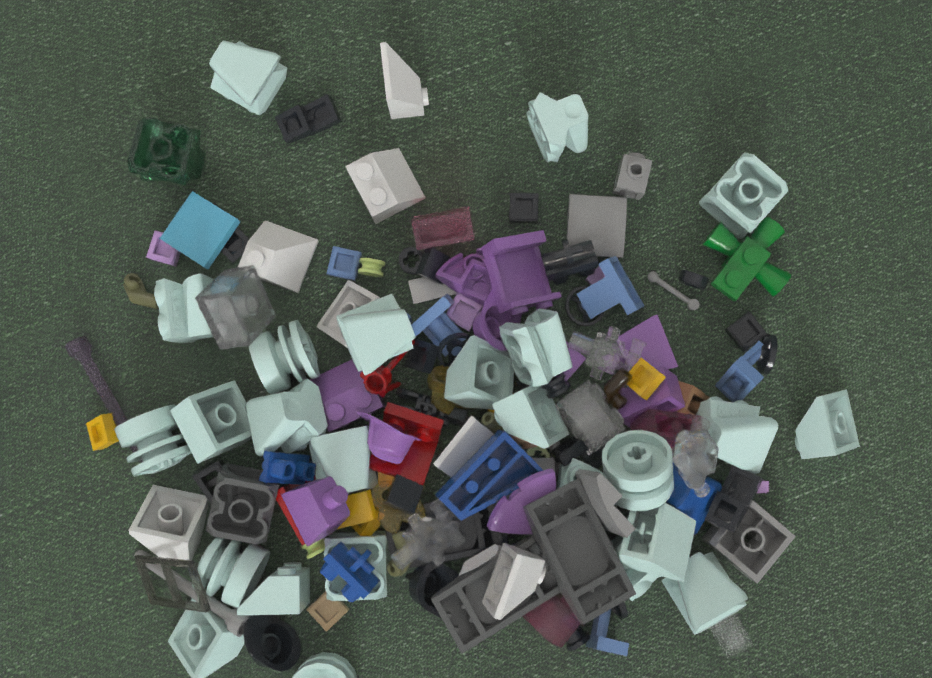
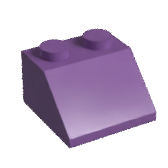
(344, 394)

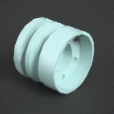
(280, 358)
(154, 441)
(235, 571)

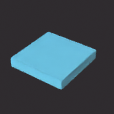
(200, 230)

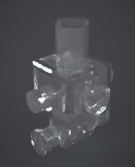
(606, 351)
(696, 455)
(427, 538)

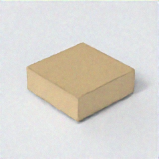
(327, 611)

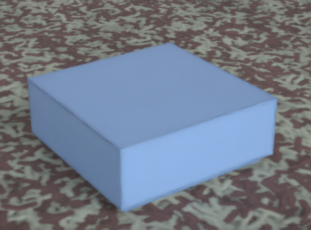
(344, 263)

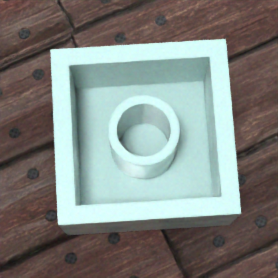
(213, 421)

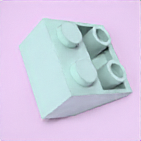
(659, 542)

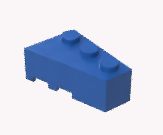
(487, 476)

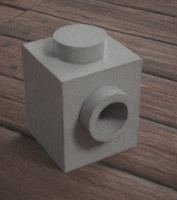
(632, 176)

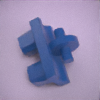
(286, 468)
(352, 568)

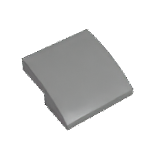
(598, 220)
(603, 498)

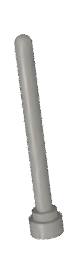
(234, 622)

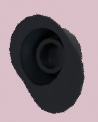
(427, 581)
(271, 642)

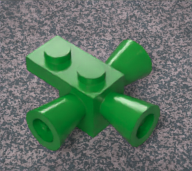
(747, 259)

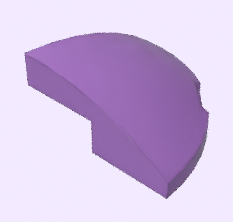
(467, 276)
(509, 513)

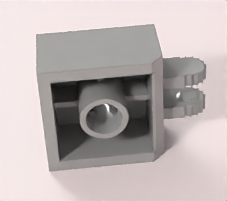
(765, 546)

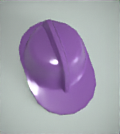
(489, 320)
(386, 441)

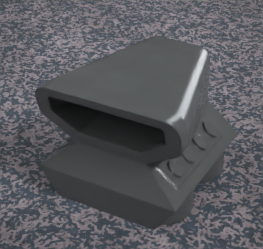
(241, 505)

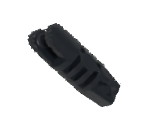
(425, 405)

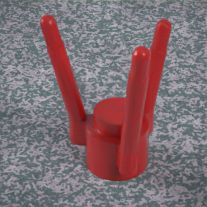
(379, 379)

